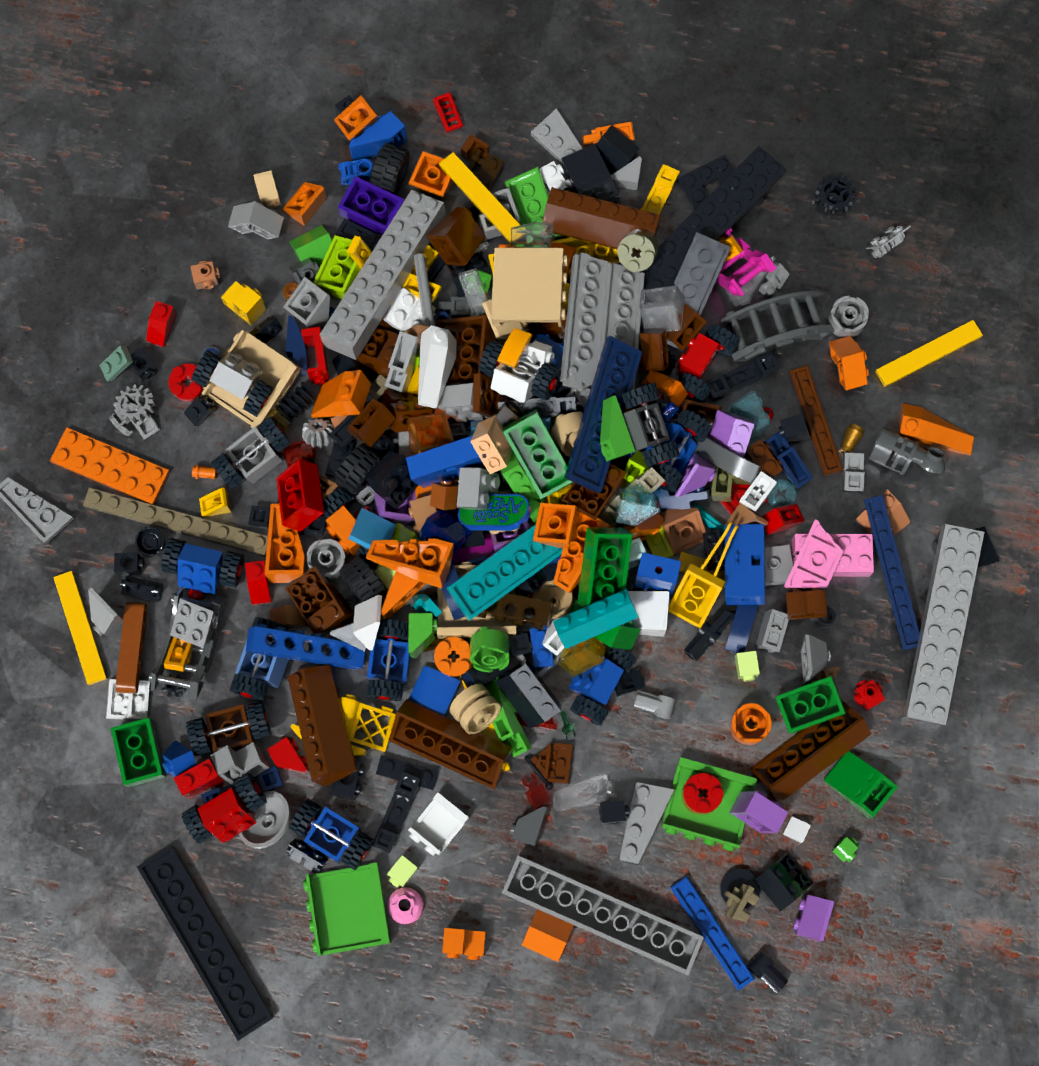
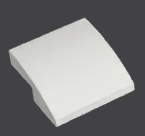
(127, 706)

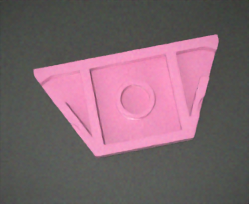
(815, 560)

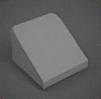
(147, 427)

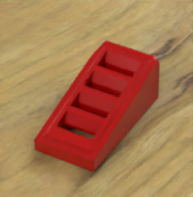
(443, 98)

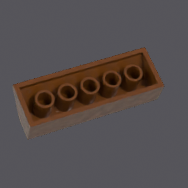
(595, 219)
(322, 724)
(449, 744)
(809, 754)

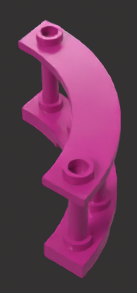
(757, 260)

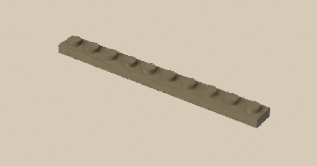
(176, 521)

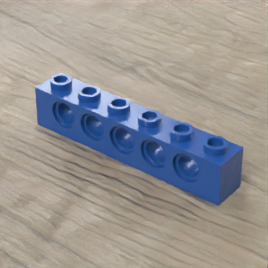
(257, 644)

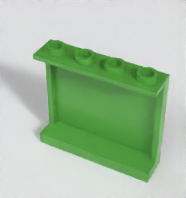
(717, 826)
(347, 909)

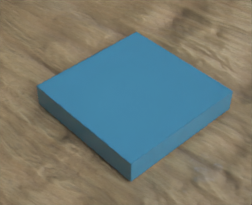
(369, 528)

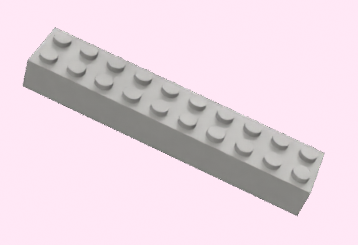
(382, 275)
(943, 624)
(603, 915)

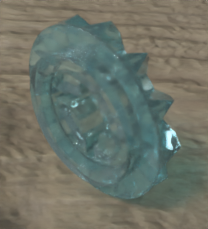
(790, 494)

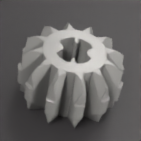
(317, 432)

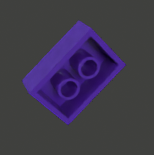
(369, 205)

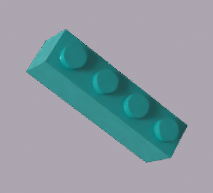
(595, 619)

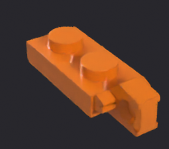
(625, 128)

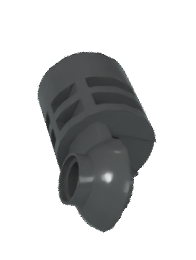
(905, 452)

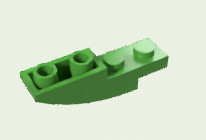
(506, 723)

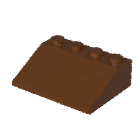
(472, 337)

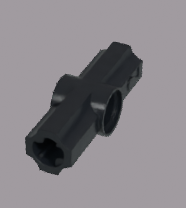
(708, 634)

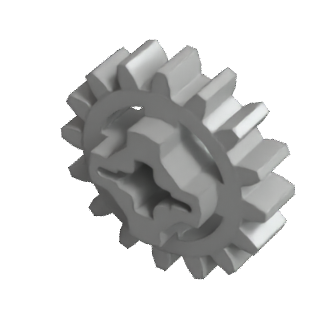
(134, 404)

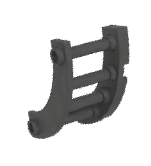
(783, 336)
(193, 685)

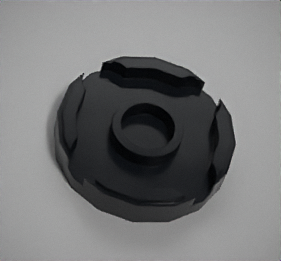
(735, 879)

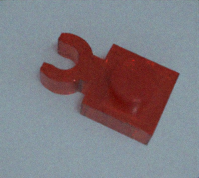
(536, 795)

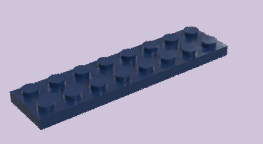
(613, 377)

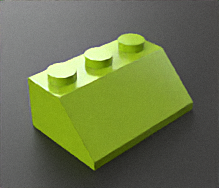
(337, 268)

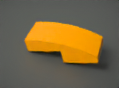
(514, 348)

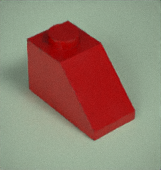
(160, 323)
(782, 518)
(257, 583)

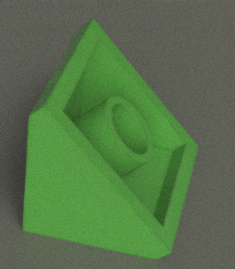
(312, 245)

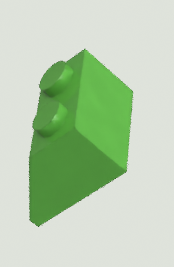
(421, 632)

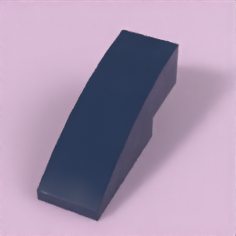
(295, 346)
(792, 464)

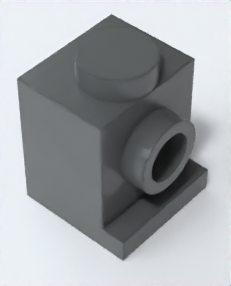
(299, 270)

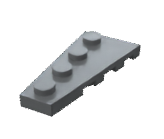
(556, 136)
(34, 511)
(645, 813)

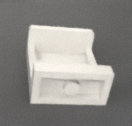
(438, 825)

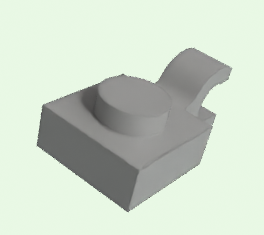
(775, 280)

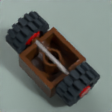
(228, 727)

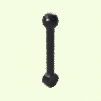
(548, 785)

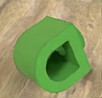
(846, 849)

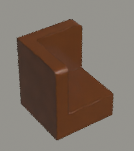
(470, 146)

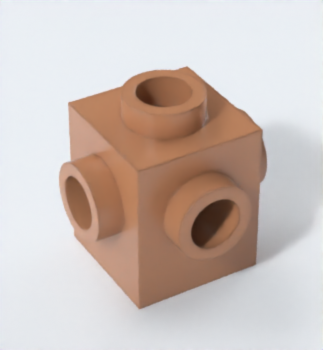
(205, 275)

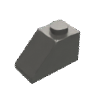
(528, 827)

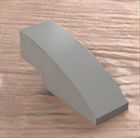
(402, 362)

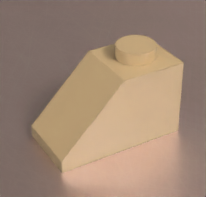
(267, 189)

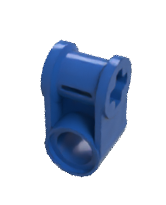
(354, 169)

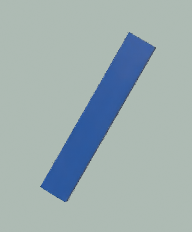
(712, 933)

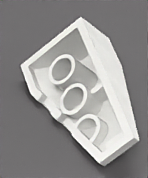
(436, 363)

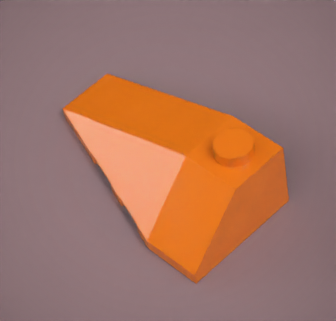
(932, 430)
(284, 551)
(419, 560)
(570, 564)

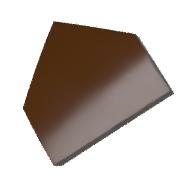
(555, 762)

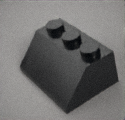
(529, 694)

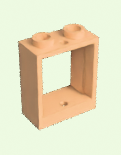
(491, 441)

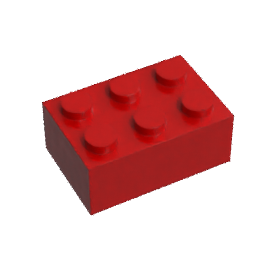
(299, 495)

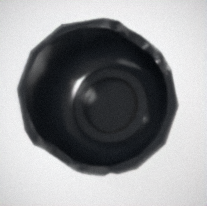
(150, 541)

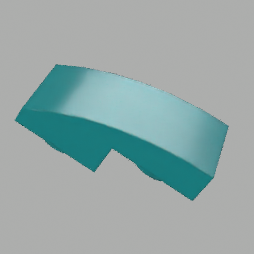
(424, 604)

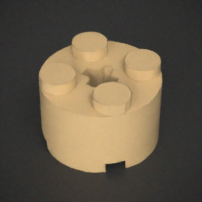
(565, 431)

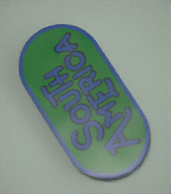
(502, 513)

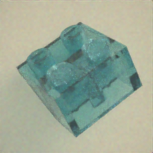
(751, 407)
(635, 507)

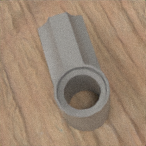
(659, 705)

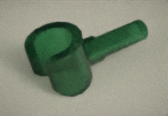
(567, 727)

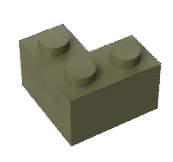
(723, 485)

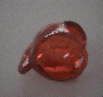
(297, 451)

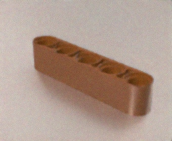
(131, 648)

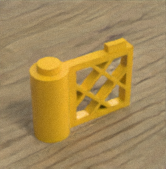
(352, 711)

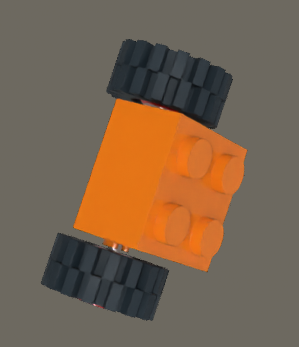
(341, 521)

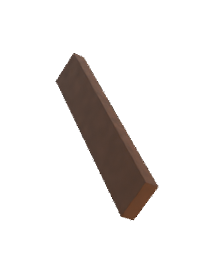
(815, 420)

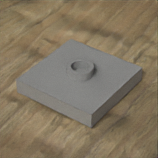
(777, 564)

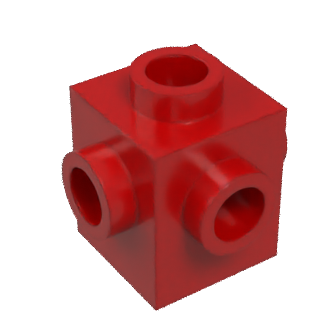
(875, 694)

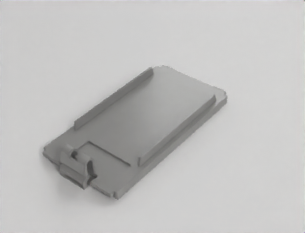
(600, 305)

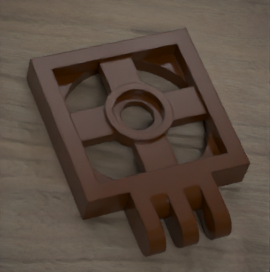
(478, 394)

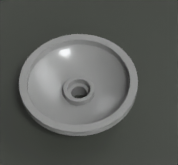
(271, 822)

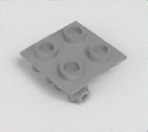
(891, 238)
(192, 623)

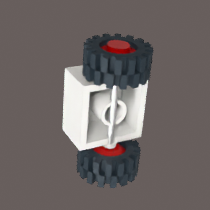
(521, 382)

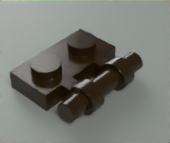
(489, 168)

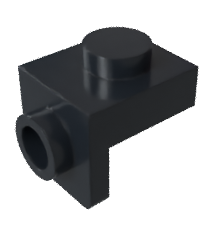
(200, 409)
(630, 683)

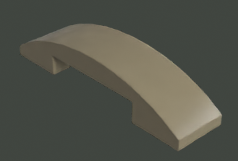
(645, 482)

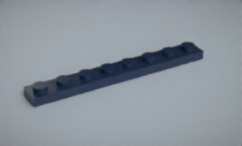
(892, 571)

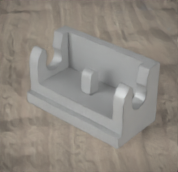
(772, 631)

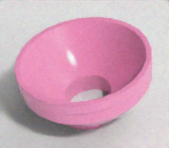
(415, 910)

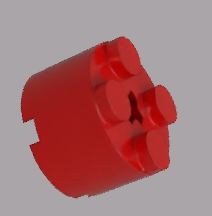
(713, 794)

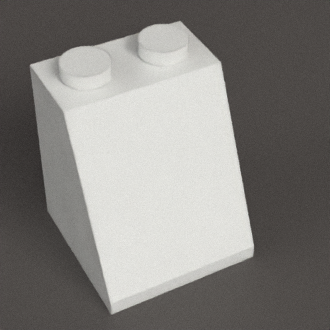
(652, 611)

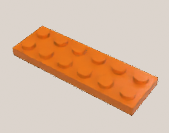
(110, 466)

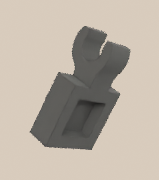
(458, 307)

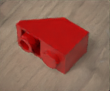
(286, 756)

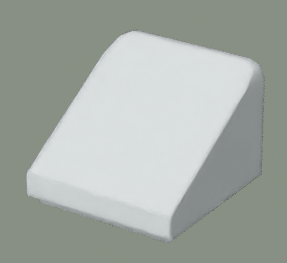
(796, 829)

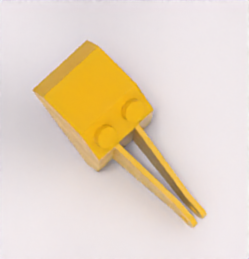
(699, 588)

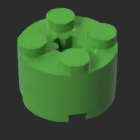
(489, 649)

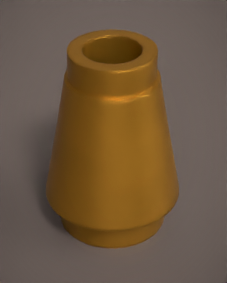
(851, 438)

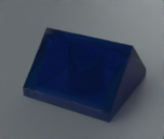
(444, 527)

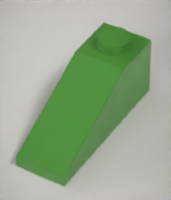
(614, 433)

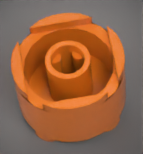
(445, 648)
(758, 716)

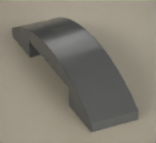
(727, 460)

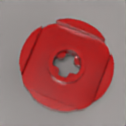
(178, 388)

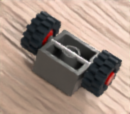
(647, 425)

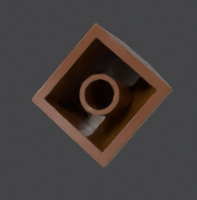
(457, 237)

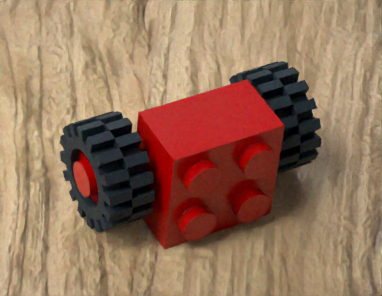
(700, 356)
(226, 813)

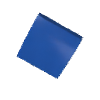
(434, 690)

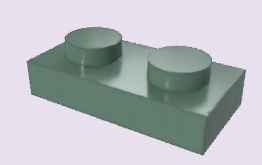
(116, 363)

